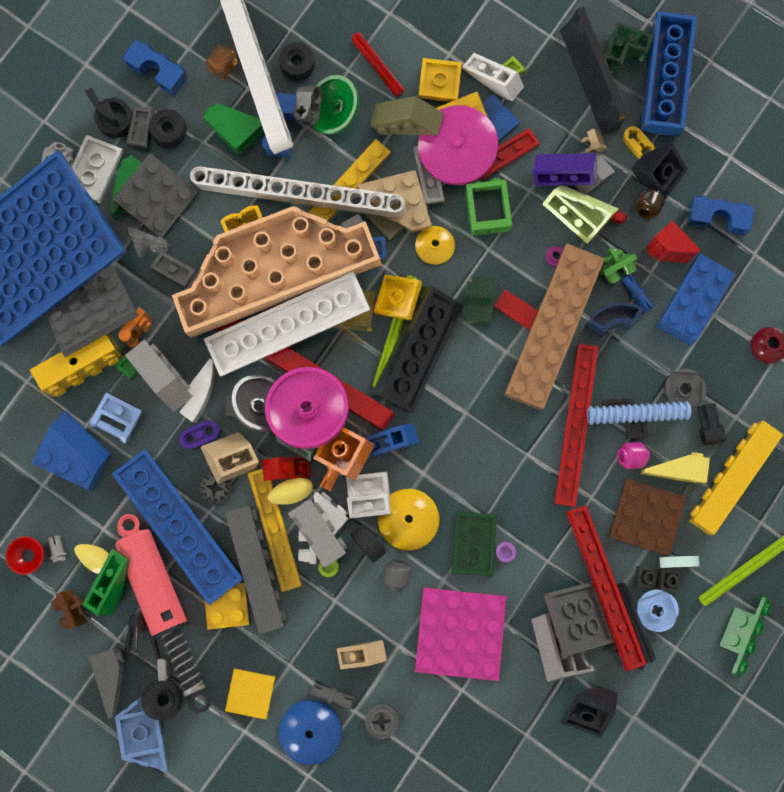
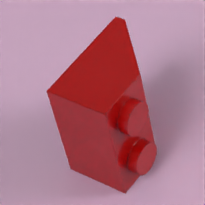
(672, 245)

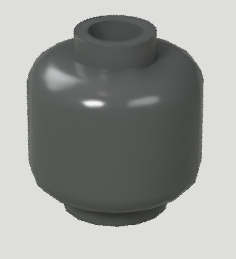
(397, 574)

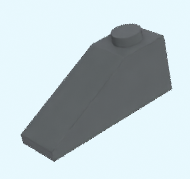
(108, 674)

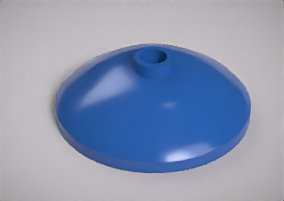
(312, 716)

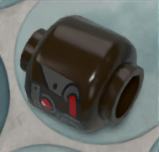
(649, 204)

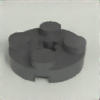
(692, 381)

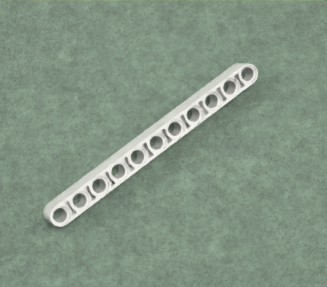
(257, 75)
(306, 197)

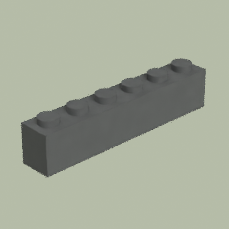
(255, 569)

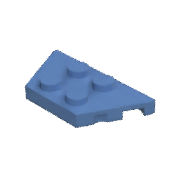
(141, 738)

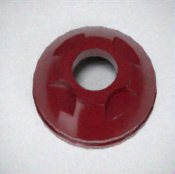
(760, 345)

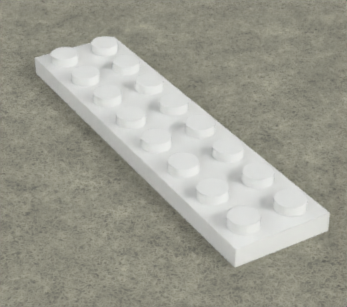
(287, 324)

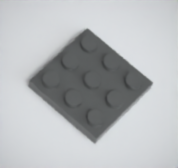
(155, 195)
(578, 619)

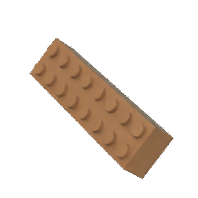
(554, 327)

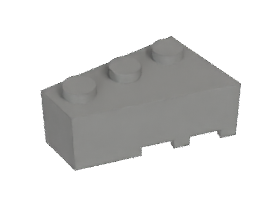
(554, 663)

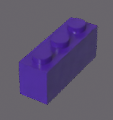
(565, 169)

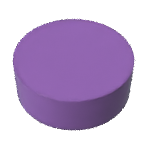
(505, 552)

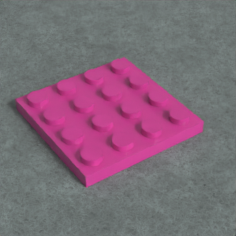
(460, 634)

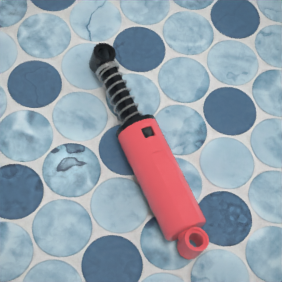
(160, 604)

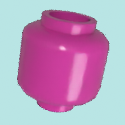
(633, 455)

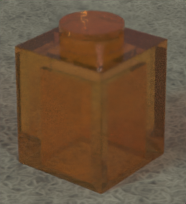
(221, 61)

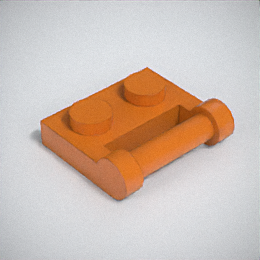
(134, 329)

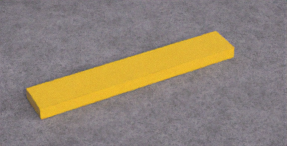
(275, 533)

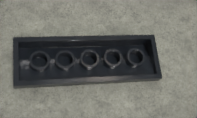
(593, 72)
(417, 349)

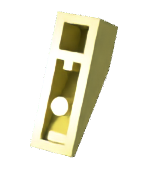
(687, 468)

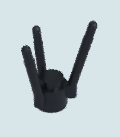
(137, 624)

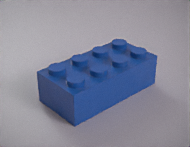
(695, 299)

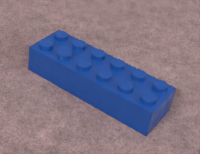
(668, 74)

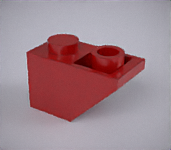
(285, 468)

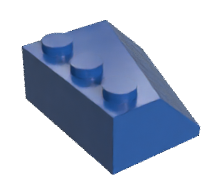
(72, 453)

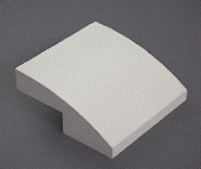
(368, 495)

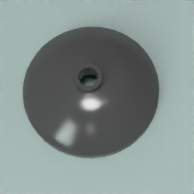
(252, 393)

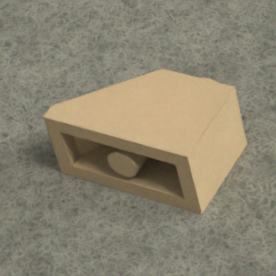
(361, 654)

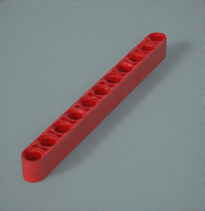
(358, 402)

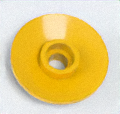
(431, 254)

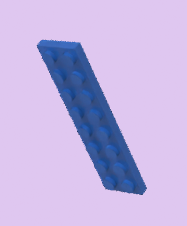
(177, 527)

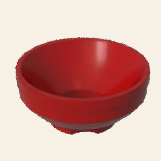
(15, 552)

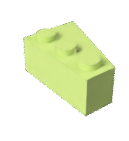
(579, 211)

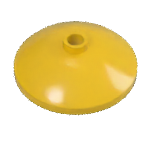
(414, 534)

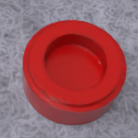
(619, 218)

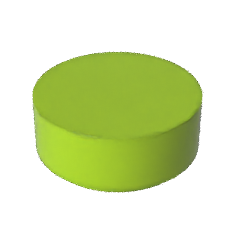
(330, 570)

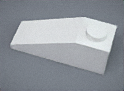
(495, 76)

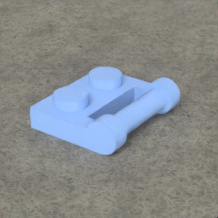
(119, 411)

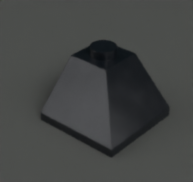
(660, 169)
(591, 710)

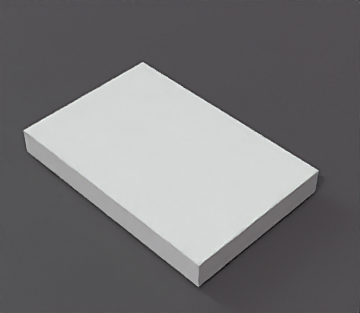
(96, 166)

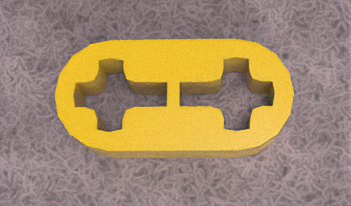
(638, 143)

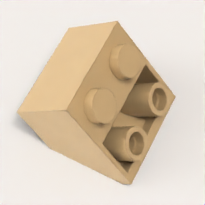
(230, 457)

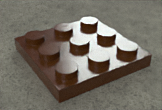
(647, 517)

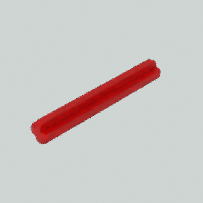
(377, 64)

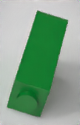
(233, 127)

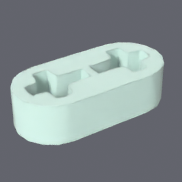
(682, 561)

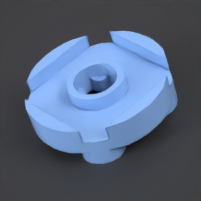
(667, 616)

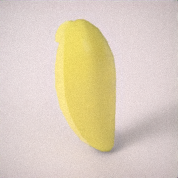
(290, 491)
(91, 556)

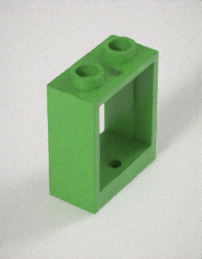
(491, 226)

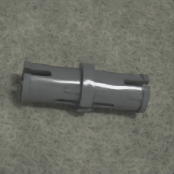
(332, 696)

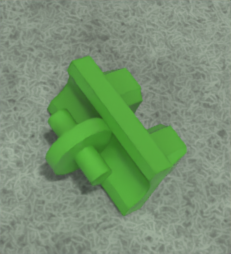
(625, 262)

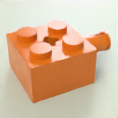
(349, 463)

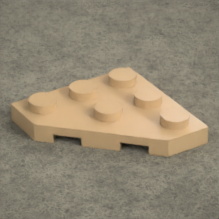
(408, 187)

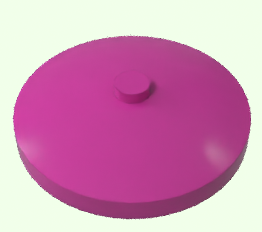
(463, 147)
(306, 408)

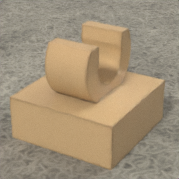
(596, 140)

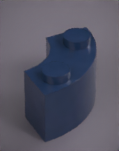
(614, 316)

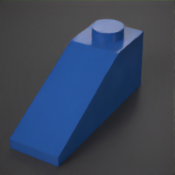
(393, 439)

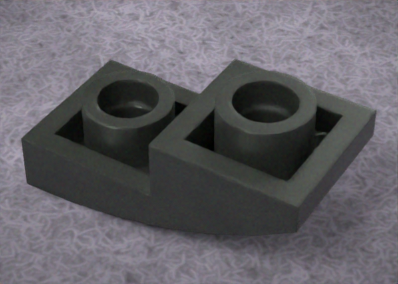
(657, 579)

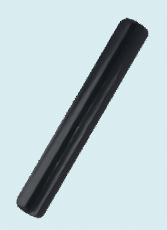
(637, 624)

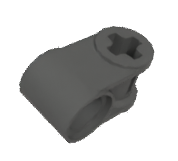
(307, 103)

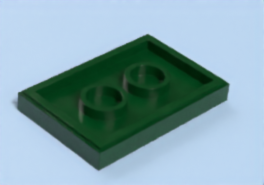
(474, 544)

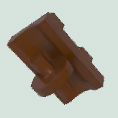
(71, 608)

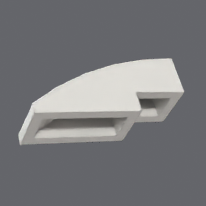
(200, 390)

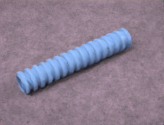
(640, 412)

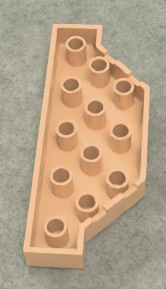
(270, 265)

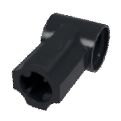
(711, 429)

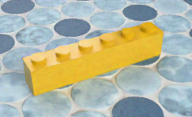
(735, 478)

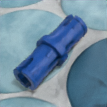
(637, 293)

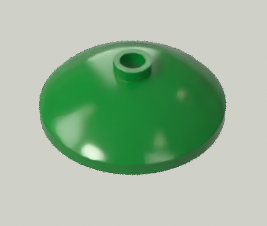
(337, 93)

